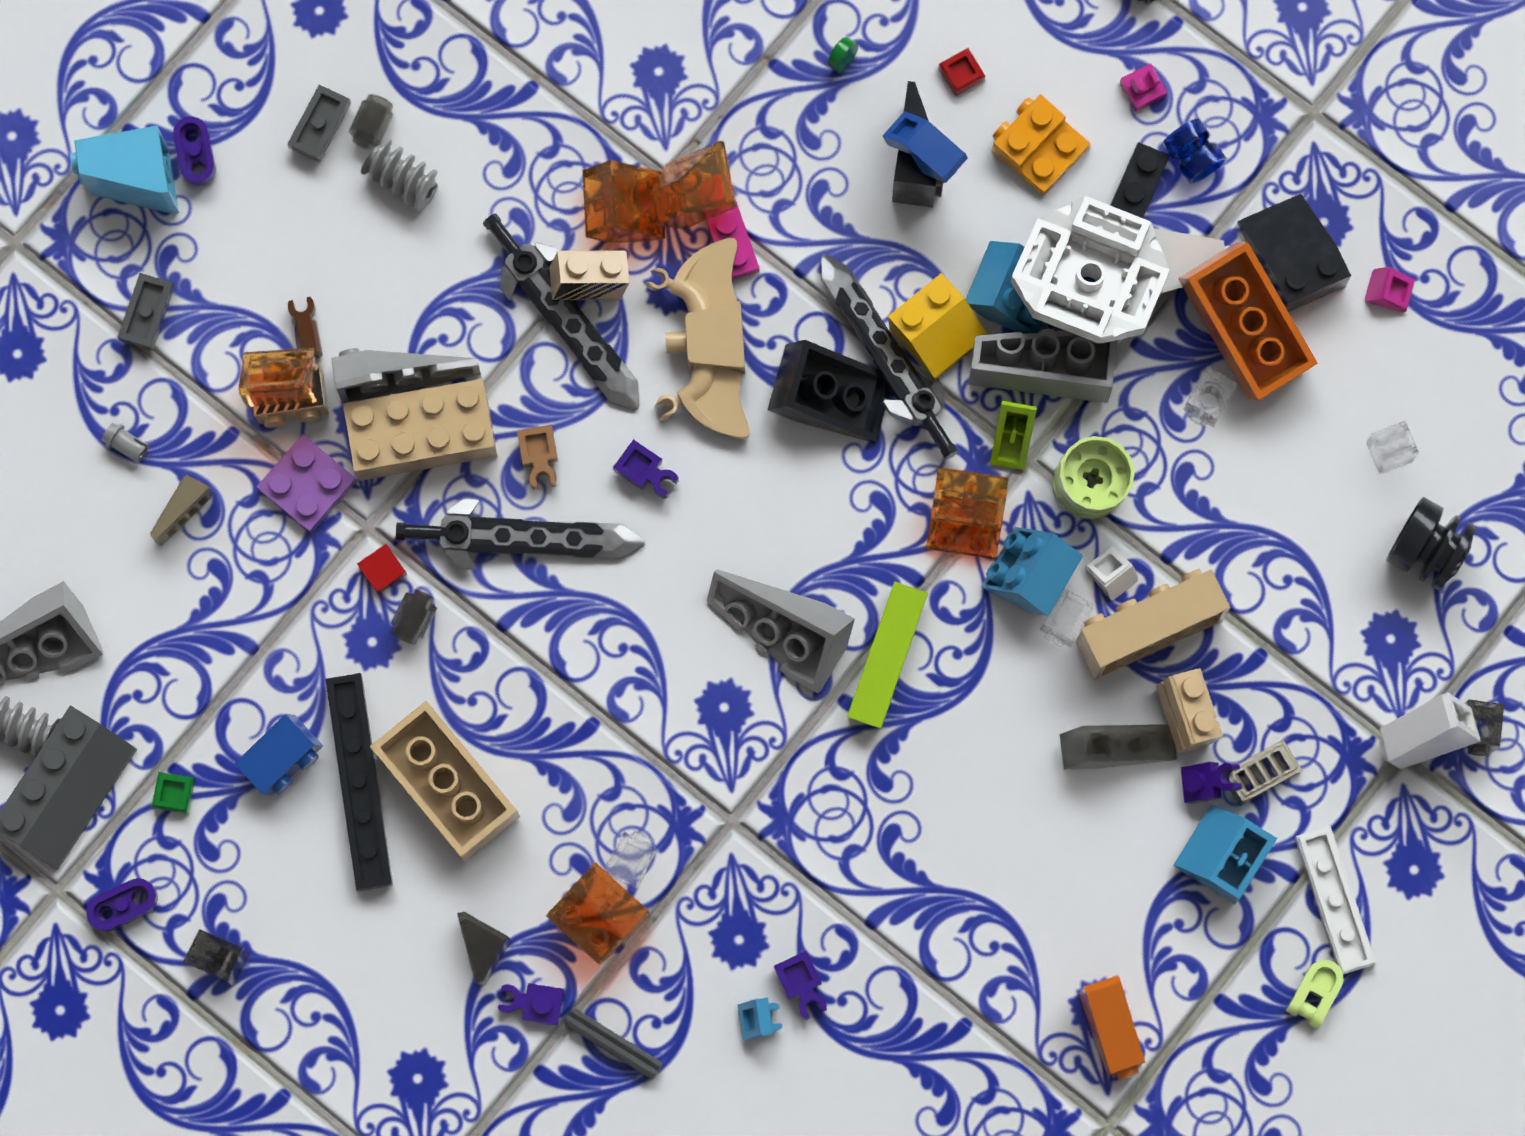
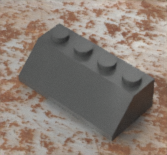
(64, 787)

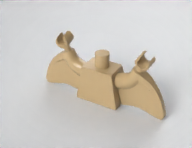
(710, 339)

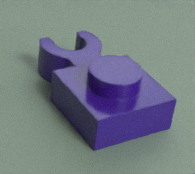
(641, 466)
(1206, 780)
(799, 979)
(539, 1003)

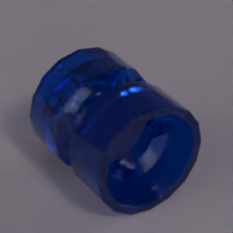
(1192, 147)

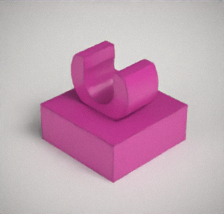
(1143, 87)

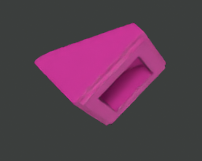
(1389, 289)

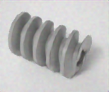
(401, 175)
(24, 729)

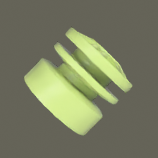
(1111, 469)

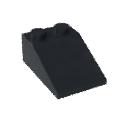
(909, 182)
(1295, 252)
(829, 391)

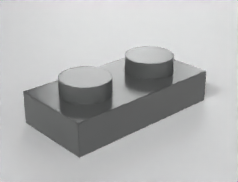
(319, 123)
(146, 311)

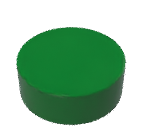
(842, 54)

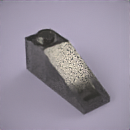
(1116, 746)

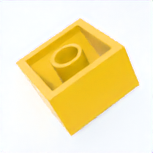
(936, 326)

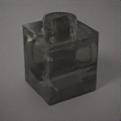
(1492, 716)

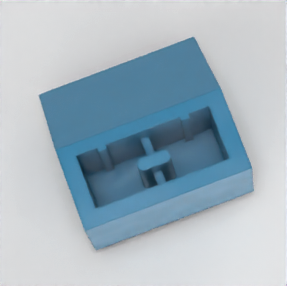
(993, 293)
(1032, 570)
(1225, 853)

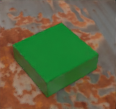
(173, 793)

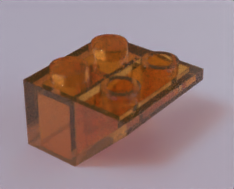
(620, 203)
(967, 513)
(598, 914)

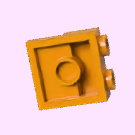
(1039, 144)

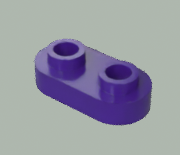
(196, 152)
(123, 905)

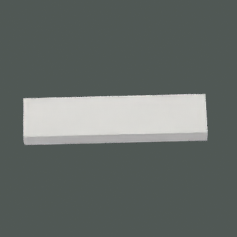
(1335, 900)

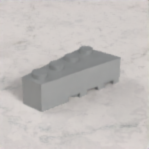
(1045, 364)

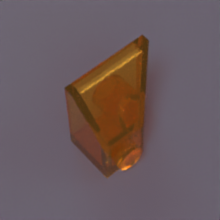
(694, 188)

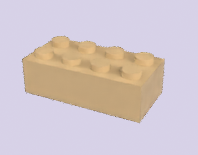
(420, 429)
(1152, 623)
(445, 781)

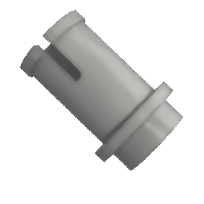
(124, 442)

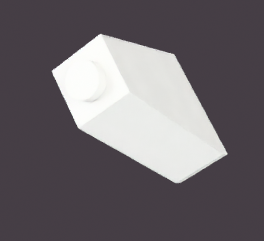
(1185, 253)
(1429, 732)

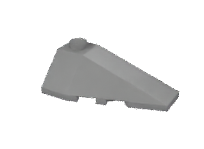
(384, 373)
(793, 629)
(47, 636)

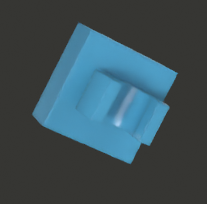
(756, 1019)

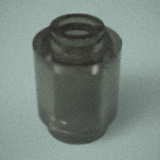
(371, 121)
(413, 616)

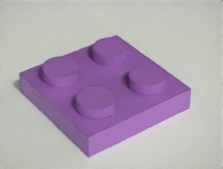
(306, 483)

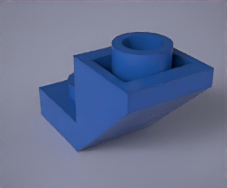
(927, 145)

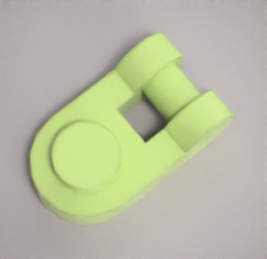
(1324, 981)

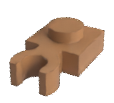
(538, 450)

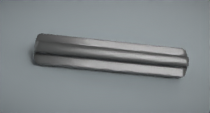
(613, 1043)

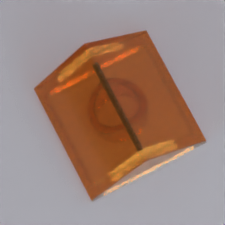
(278, 377)

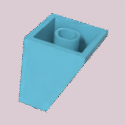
(128, 168)

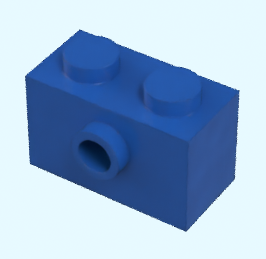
(279, 755)

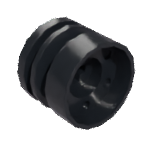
(1431, 544)

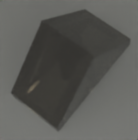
(483, 946)
(216, 957)

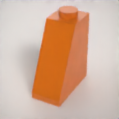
(1112, 1027)

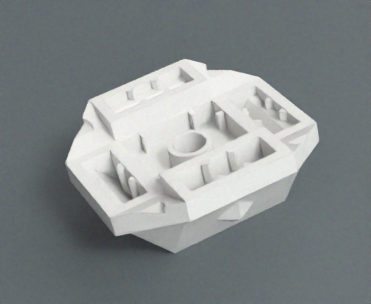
(1099, 244)

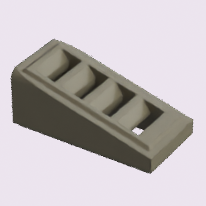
(184, 503)
(1243, 796)

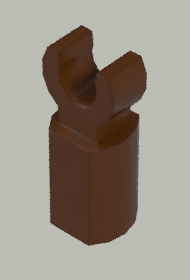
(305, 328)

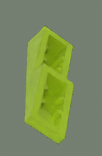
(887, 655)

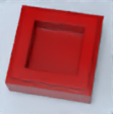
(961, 71)
(382, 569)

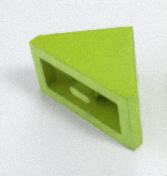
(1013, 435)

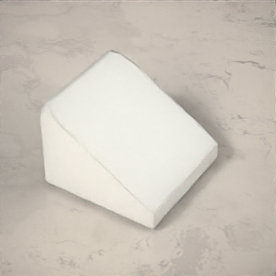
(1112, 573)

